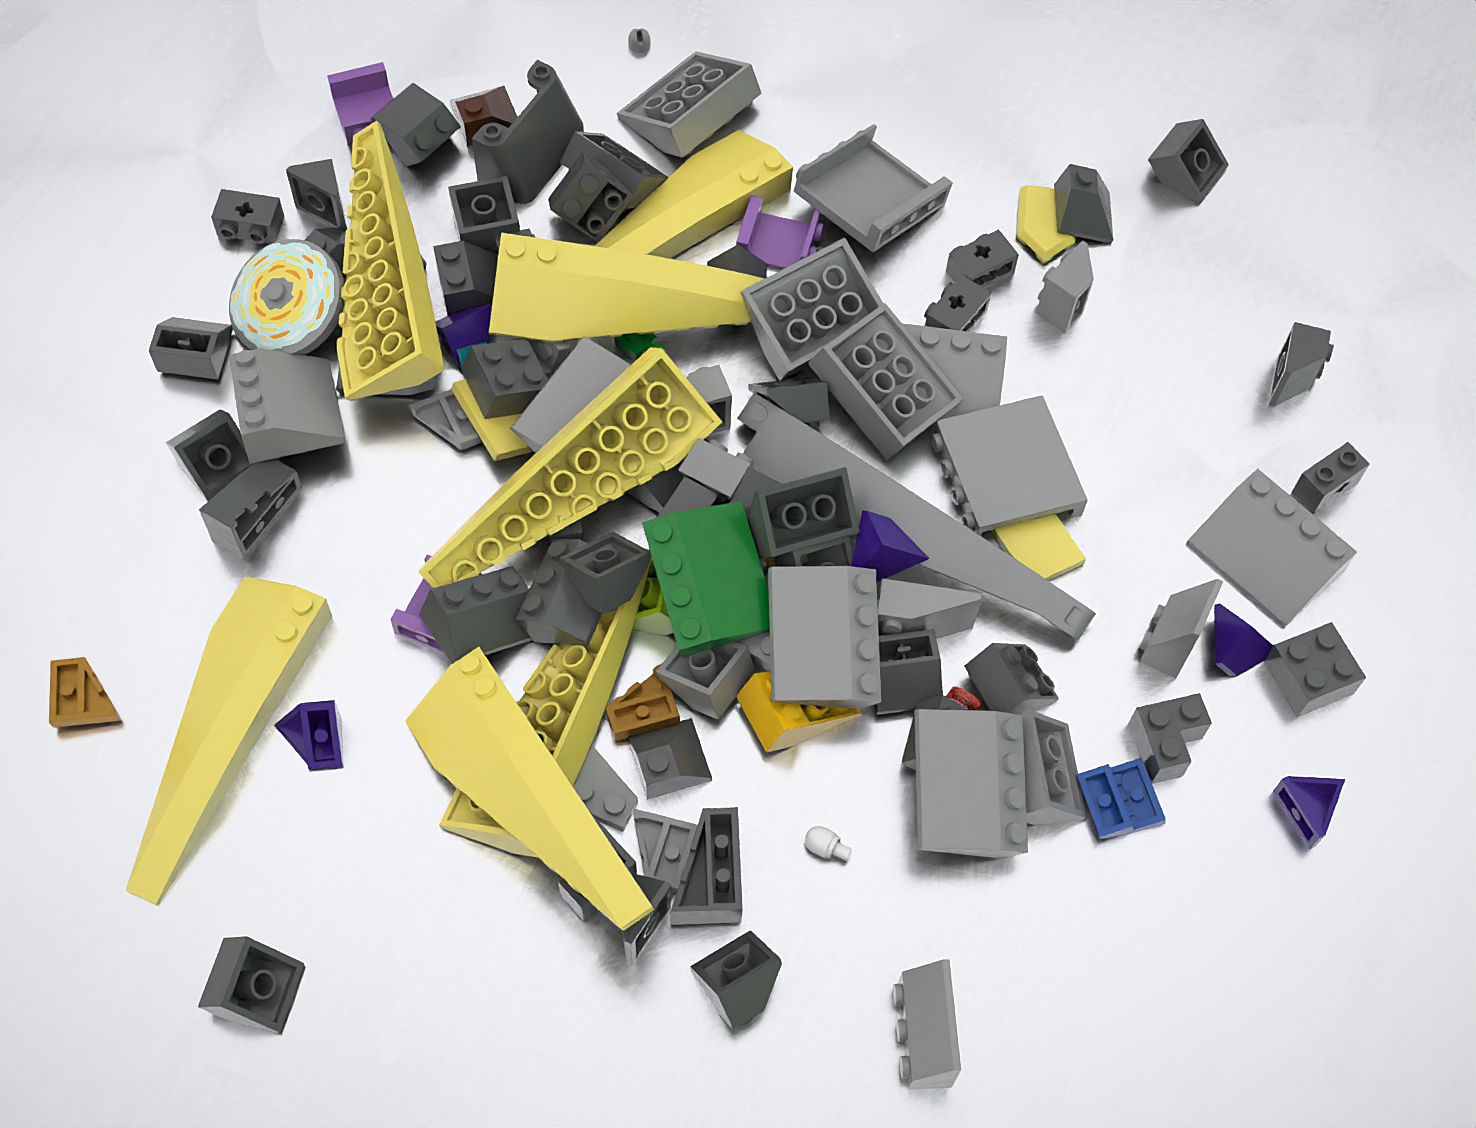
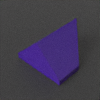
(464, 329)
(884, 547)
(1237, 642)
(315, 733)
(1309, 804)

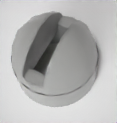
(639, 47)

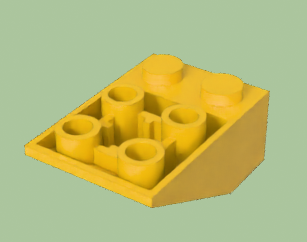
(785, 723)

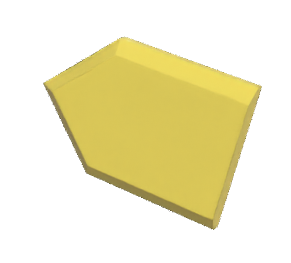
(1038, 223)

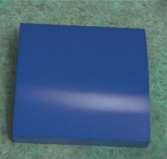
(1121, 798)

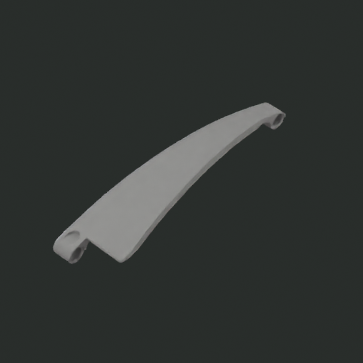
(792, 450)

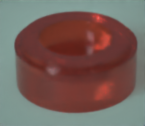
(963, 698)

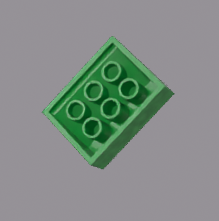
(709, 576)

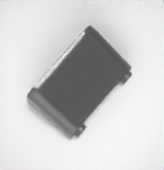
(534, 142)

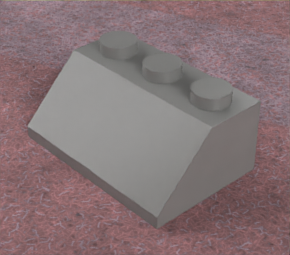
(1050, 771)
(928, 1026)

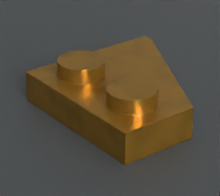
(77, 695)
(642, 708)

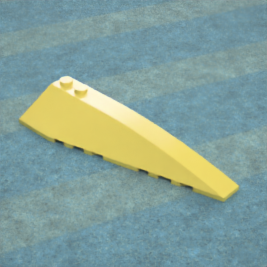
(703, 197)
(579, 290)
(388, 309)
(615, 443)
(237, 688)
(565, 708)
(498, 760)

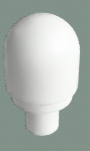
(826, 843)

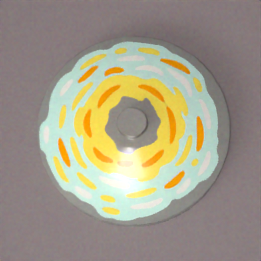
(287, 297)

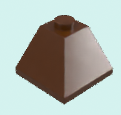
(483, 108)

